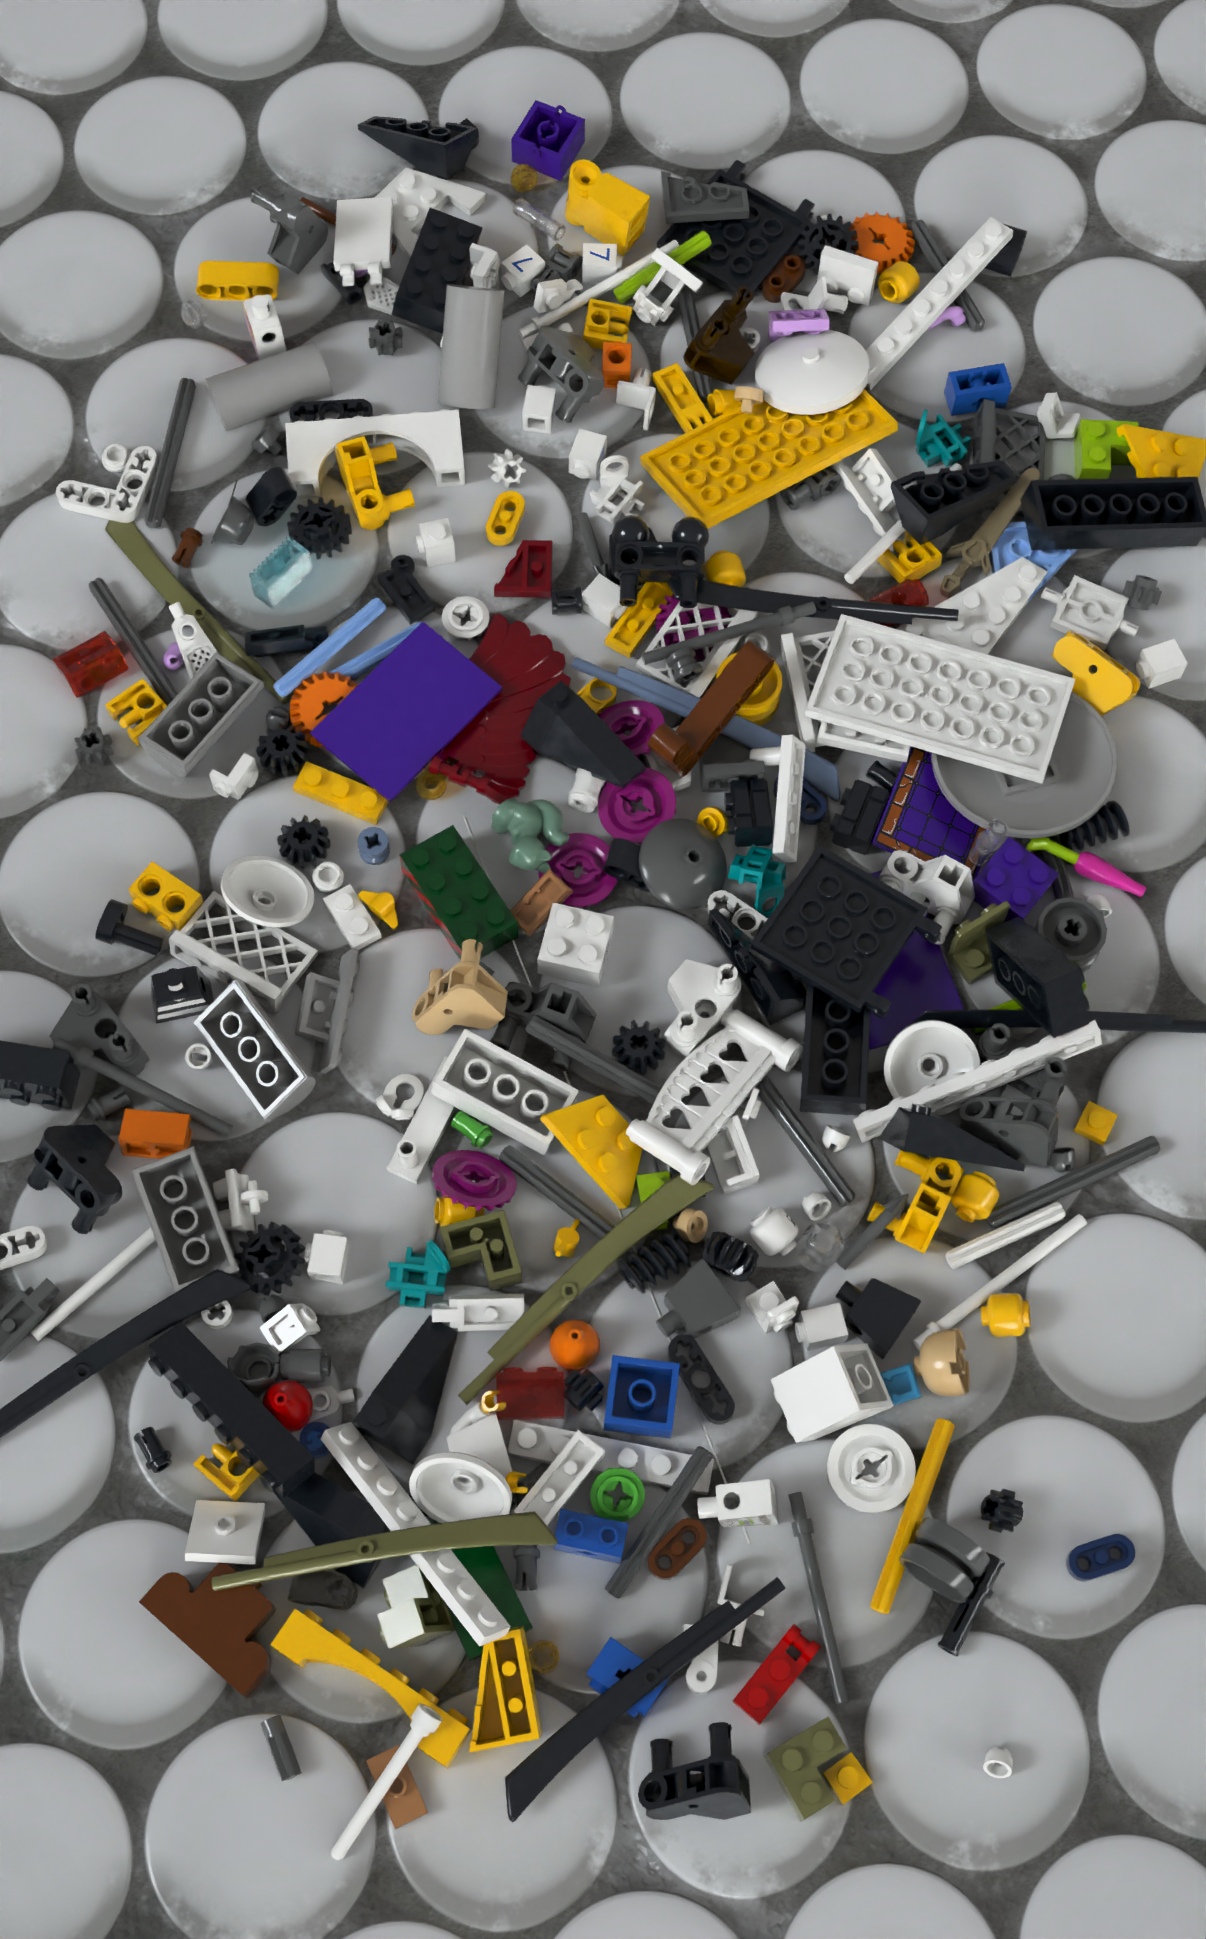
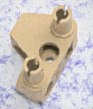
(471, 997)

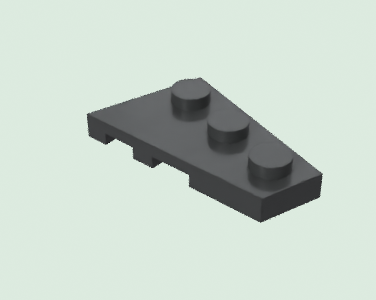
(699, 202)

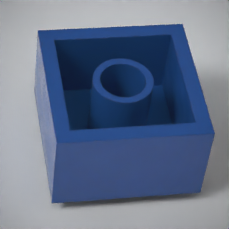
(641, 1396)

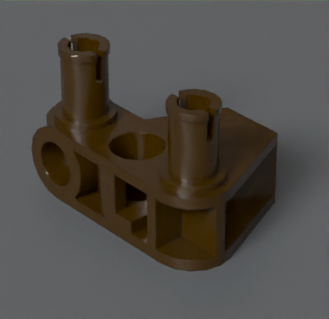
(719, 346)

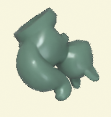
(524, 824)

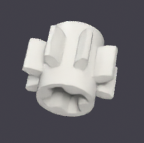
(513, 463)

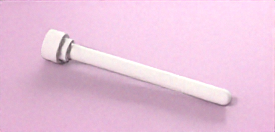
(423, 1723)

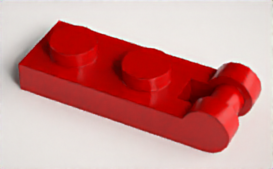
(775, 1675)

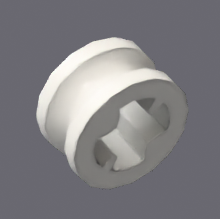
(751, 335)
(216, 1323)

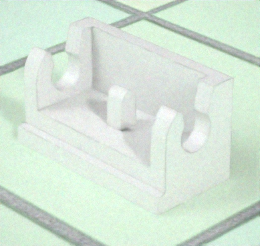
(733, 1157)

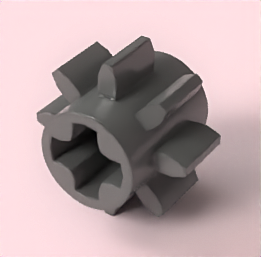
(385, 337)
(1142, 592)
(93, 746)

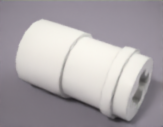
(585, 791)

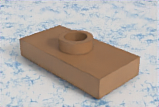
(536, 904)
(403, 1797)

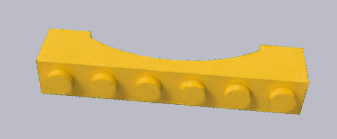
(306, 1641)

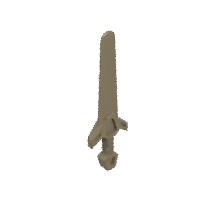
(976, 550)

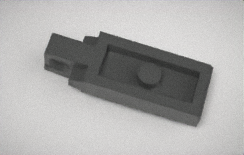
(24, 1314)

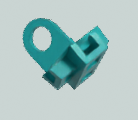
(937, 445)
(763, 872)
(434, 1267)

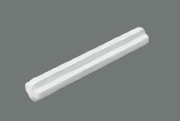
(1005, 1235)

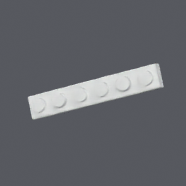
(649, 1463)

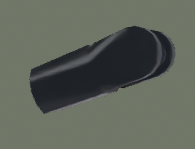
(349, 293)

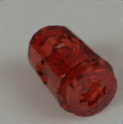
(905, 593)

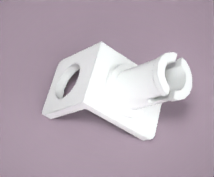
(817, 299)
(638, 394)
(739, 1630)

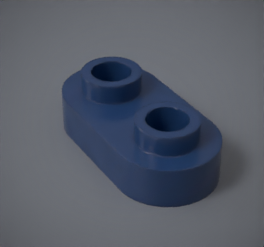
(809, 799)
(1099, 1557)

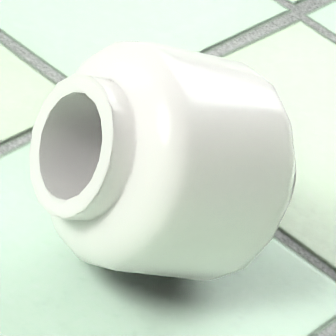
(774, 1231)

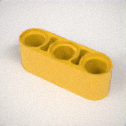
(236, 280)

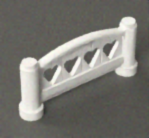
(684, 1147)

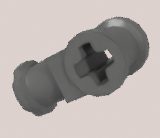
(559, 265)
(814, 486)

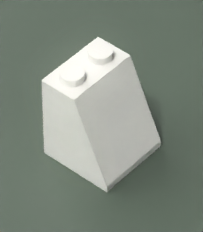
(831, 1391)

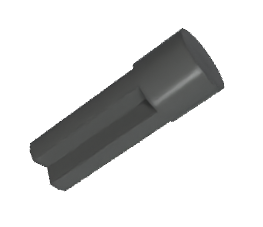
(281, 1748)

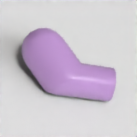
(954, 313)
(173, 659)

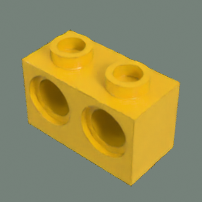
(171, 893)

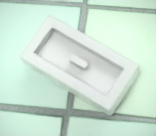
(352, 917)

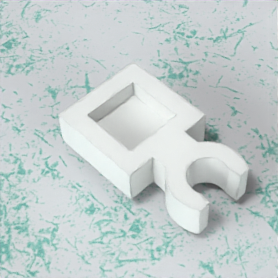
(554, 293)

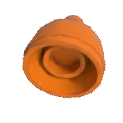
(574, 1345)

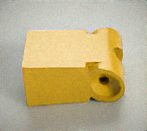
(605, 206)

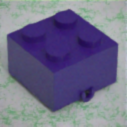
(548, 139)
(1013, 877)

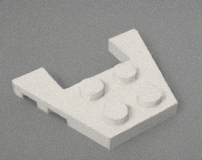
(414, 195)

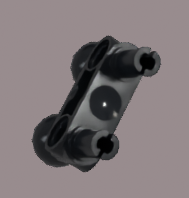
(659, 559)

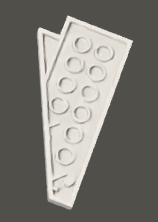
(984, 608)

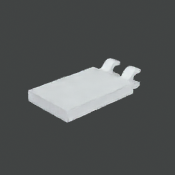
(363, 237)

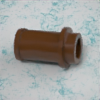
(190, 541)

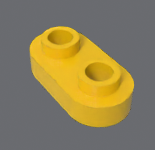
(505, 520)

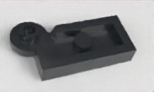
(405, 589)

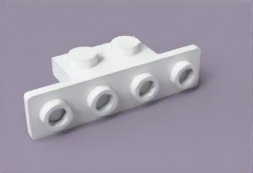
(870, 484)

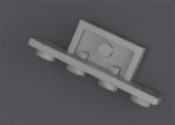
(325, 1009)

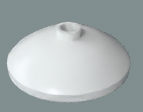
(267, 891)
(924, 1040)
(459, 1488)

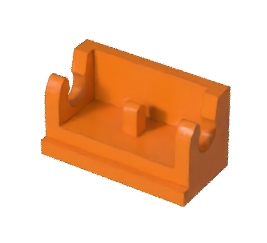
(154, 1133)

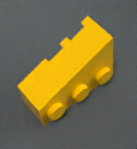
(506, 1695)

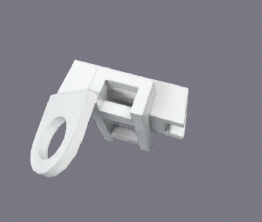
(612, 483)

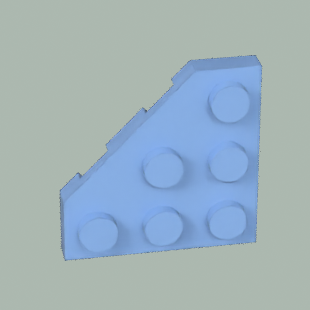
(1015, 544)

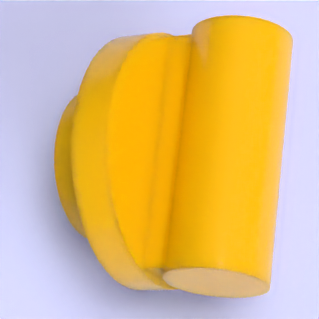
(713, 820)

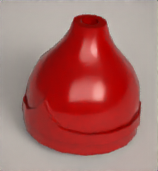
(289, 1404)

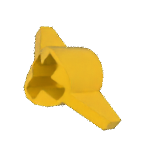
(381, 905)
(567, 1240)

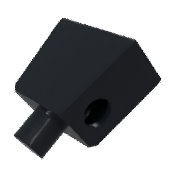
(877, 1313)

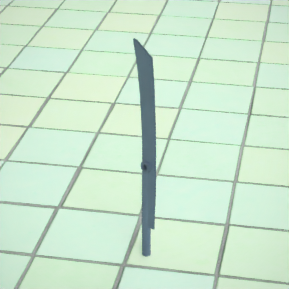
(817, 770)

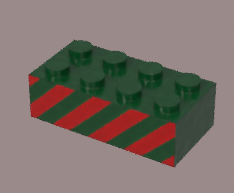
(458, 893)

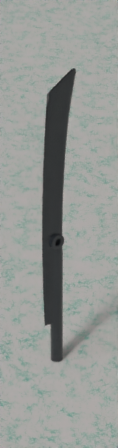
(826, 608)
(1105, 1020)
(188, 1301)
(557, 1751)

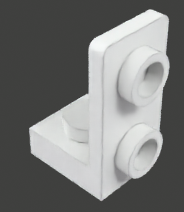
(771, 1308)

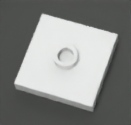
(225, 1532)

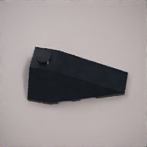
(941, 500)
(572, 732)
(407, 1398)

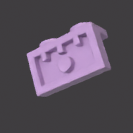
(790, 321)

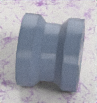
(375, 853)

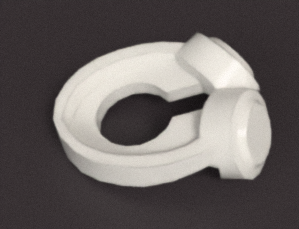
(406, 1111)

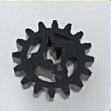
(838, 239)
(320, 527)
(270, 1259)

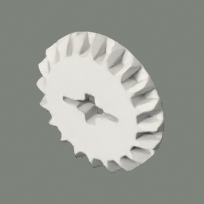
(871, 1444)

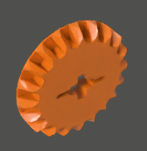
(897, 239)
(310, 696)

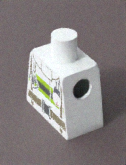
(756, 1504)

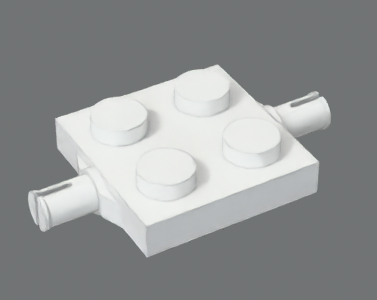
(1089, 611)

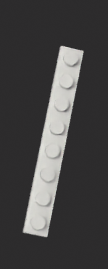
(935, 298)
(983, 1079)
(400, 1512)

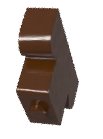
(216, 1624)

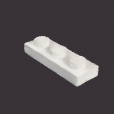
(860, 742)
(562, 1478)

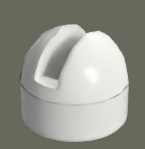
(1101, 903)
(199, 1049)
(835, 1136)
(819, 1211)
(998, 1762)

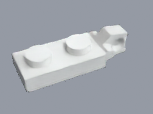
(480, 1311)

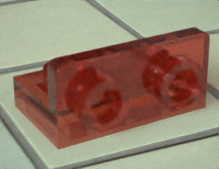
(91, 664)
(530, 1394)

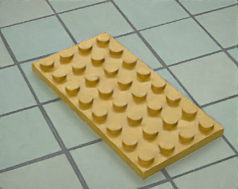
(755, 455)

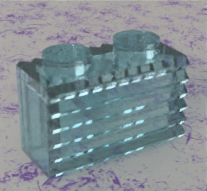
(280, 572)

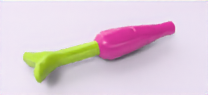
(1089, 866)

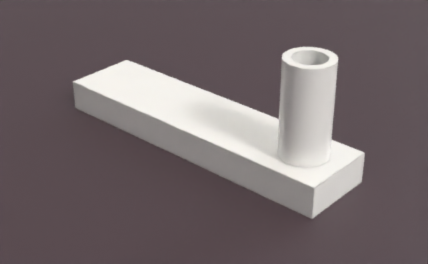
(790, 759)
(421, 1136)

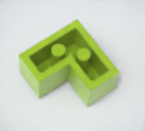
(1099, 447)

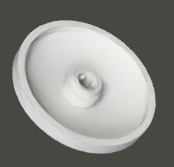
(812, 372)

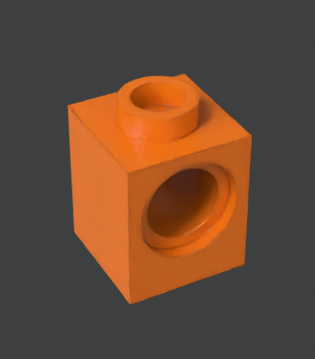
(616, 363)

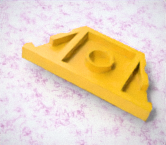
(1163, 453)
(599, 1143)

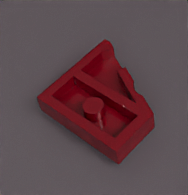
(528, 572)

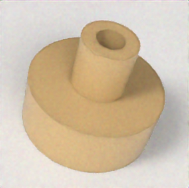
(748, 397)
(691, 1225)

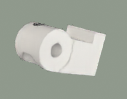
(703, 1669)

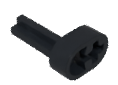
(112, 929)

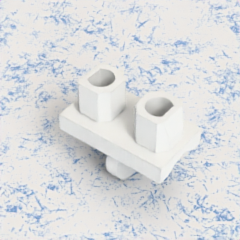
(242, 1198)

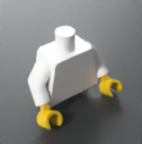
(481, 1436)

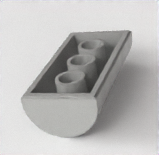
(470, 347)
(269, 386)
(200, 715)
(255, 1051)
(184, 1218)

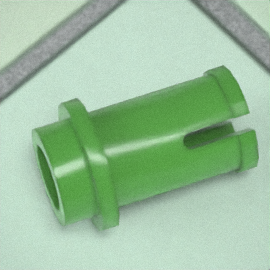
(472, 1129)

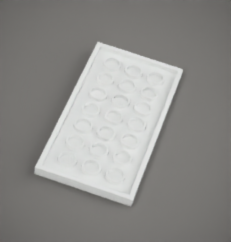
(940, 698)

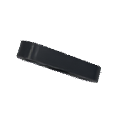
(323, 407)
(721, 1395)

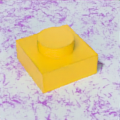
(1095, 1123)
(847, 1778)

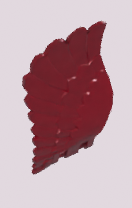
(492, 740)

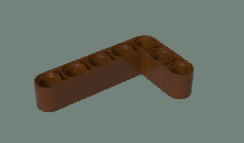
(713, 712)

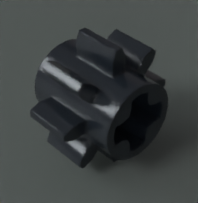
(583, 1390)
(1001, 1510)

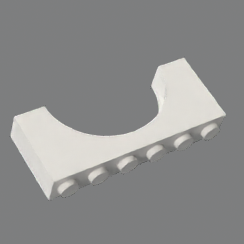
(427, 435)

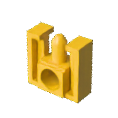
(600, 313)
(913, 561)
(136, 697)
(223, 1478)

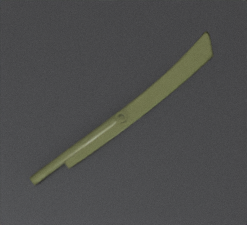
(161, 578)
(645, 1218)
(497, 1530)

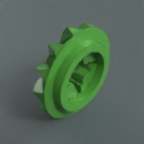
(627, 1506)

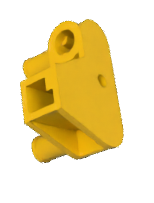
(361, 483)
(1108, 686)
(930, 1202)

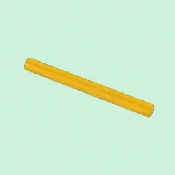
(912, 1514)

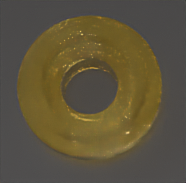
(522, 172)
(428, 778)

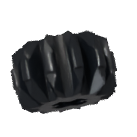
(278, 740)
(292, 840)
(639, 1037)
(730, 1256)

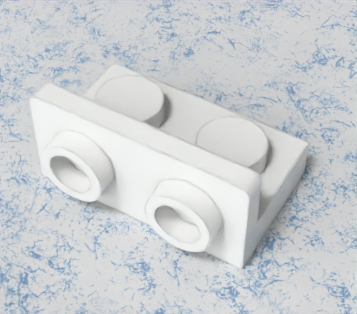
(484, 267)

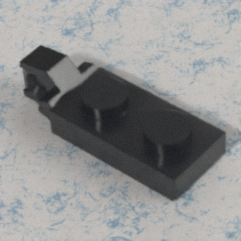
(285, 639)

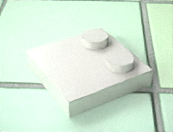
(848, 274)

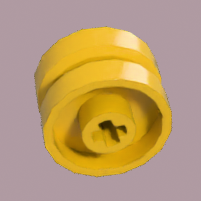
(764, 700)

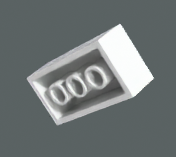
(501, 1090)

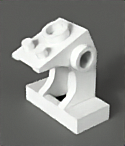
(673, 275)

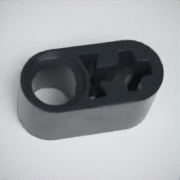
(1008, 256)
(271, 496)
(623, 863)

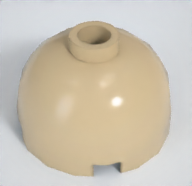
(943, 1363)

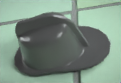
(235, 524)

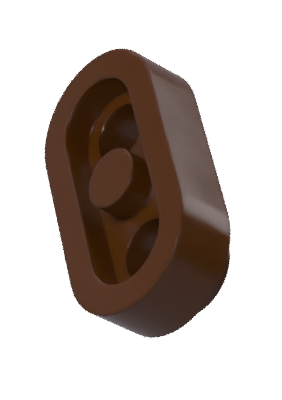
(785, 276)
(676, 1549)

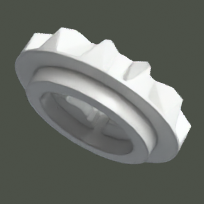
(459, 608)

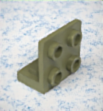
(970, 947)

